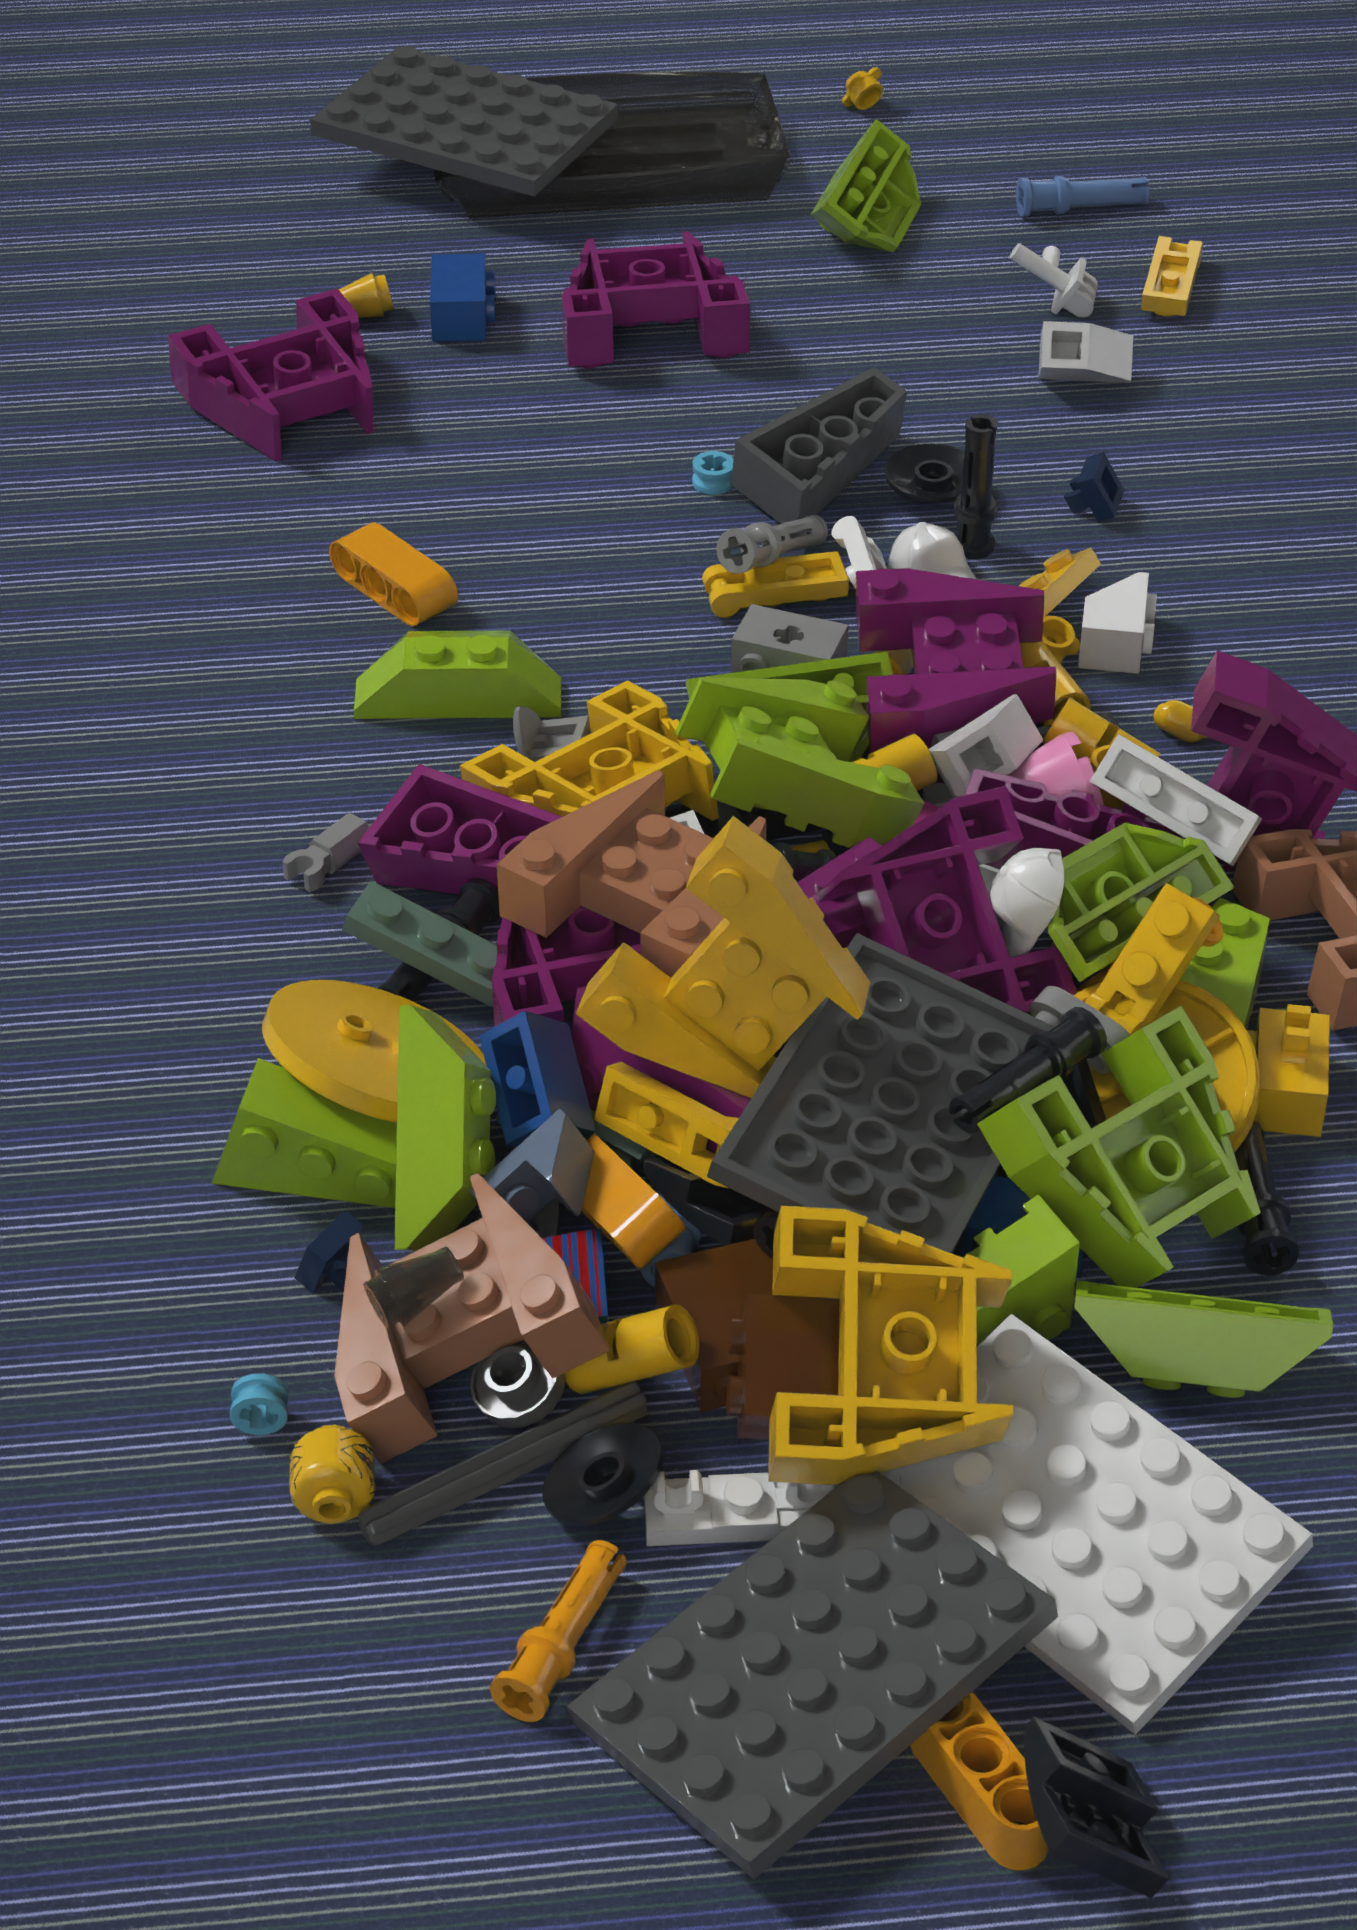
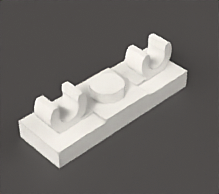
(1175, 799)
(724, 1508)

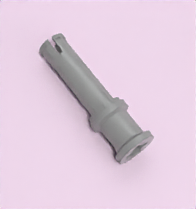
(792, 535)

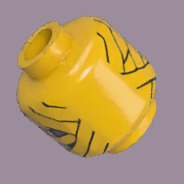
(334, 1471)

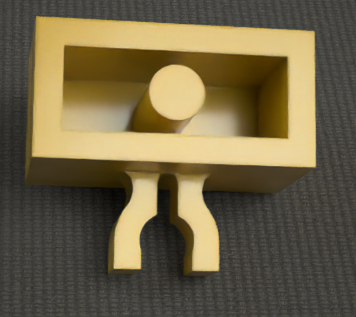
(1292, 1069)

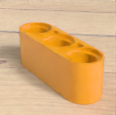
(393, 574)
(627, 1207)
(986, 1801)

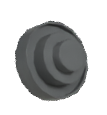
(515, 1387)

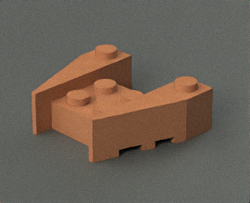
(620, 863)
(1299, 875)
(509, 1294)

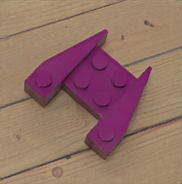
(650, 286)
(280, 377)
(961, 647)
(1284, 750)
(933, 905)
(542, 972)

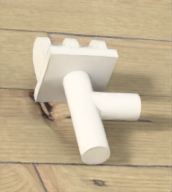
(1073, 290)

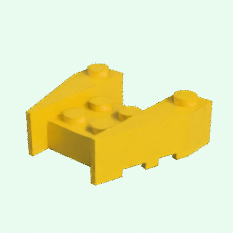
(626, 742)
(744, 982)
(901, 1349)

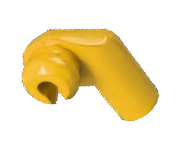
(1176, 719)

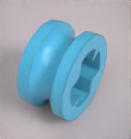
(712, 472)
(259, 1404)

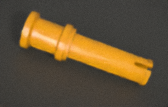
(548, 1650)

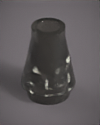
(410, 1286)

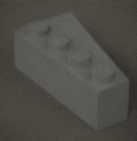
(818, 448)

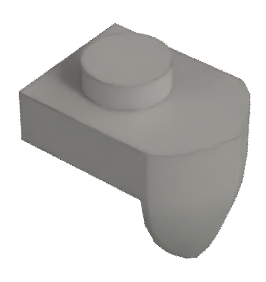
(540, 738)

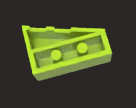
(1235, 964)
(307, 1144)
(1043, 1271)

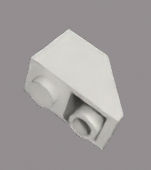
(1084, 353)
(1118, 626)
(992, 743)

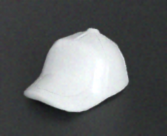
(930, 550)
(1027, 896)

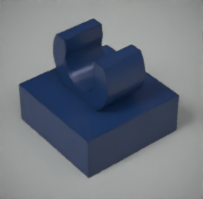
(1096, 488)
(329, 1254)

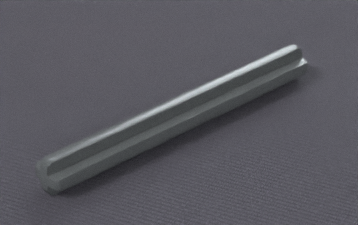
(497, 1465)

